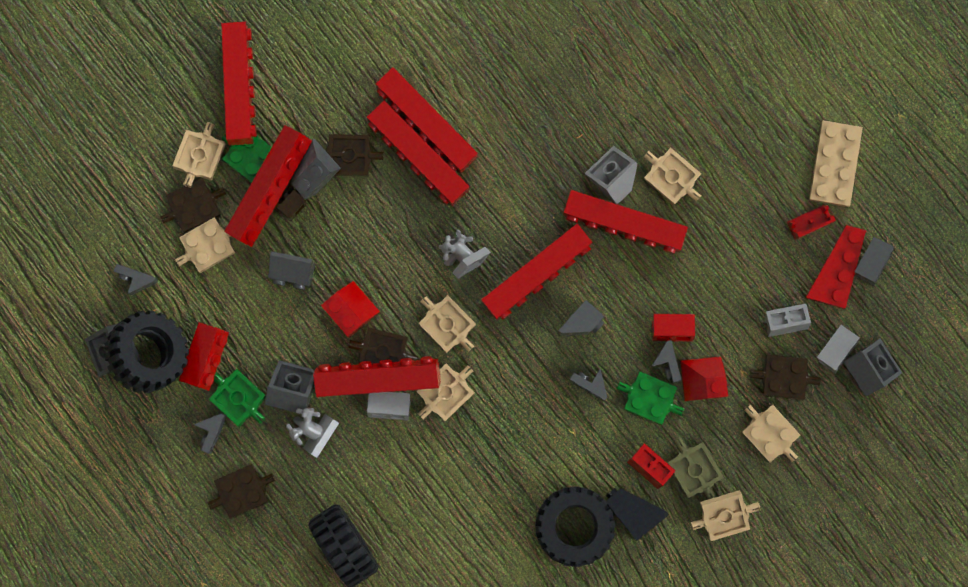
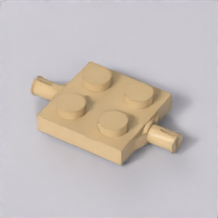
(198, 155)
(672, 176)
(206, 246)
(447, 324)
(449, 396)
(771, 433)
(725, 515)

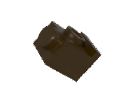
(291, 204)

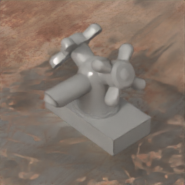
(468, 259)
(317, 433)

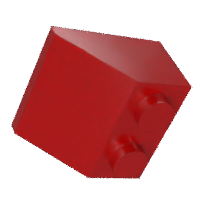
(350, 309)

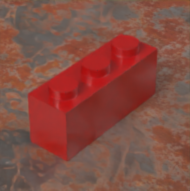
(204, 356)

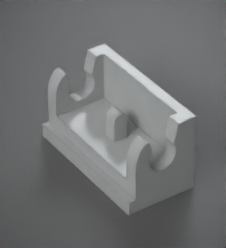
(787, 320)
(838, 349)
(389, 405)

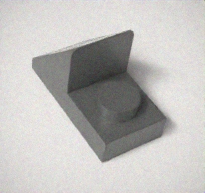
(139, 280)
(667, 356)
(595, 387)
(214, 426)

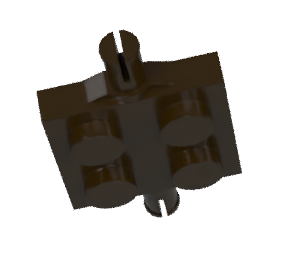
(352, 154)
(193, 205)
(381, 346)
(785, 377)
(241, 491)

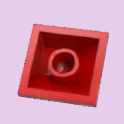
(703, 379)

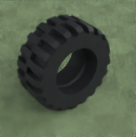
(166, 337)
(603, 526)
(343, 546)

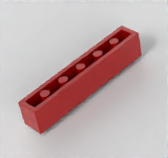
(237, 83)
(426, 119)
(417, 153)
(268, 186)
(625, 221)
(536, 272)
(377, 377)

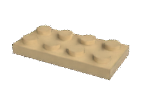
(835, 163)

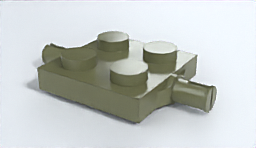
(695, 469)

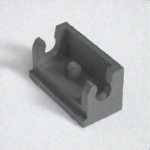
(874, 261)

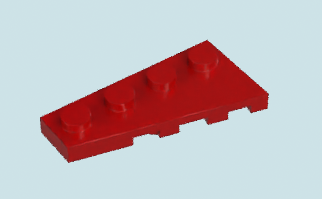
(837, 274)

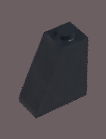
(634, 513)

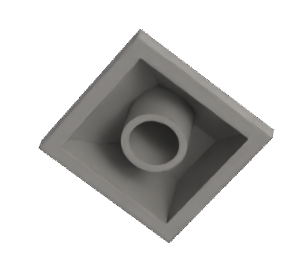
(613, 174)

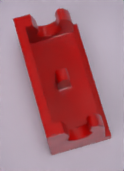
(810, 222)
(673, 327)
(651, 466)

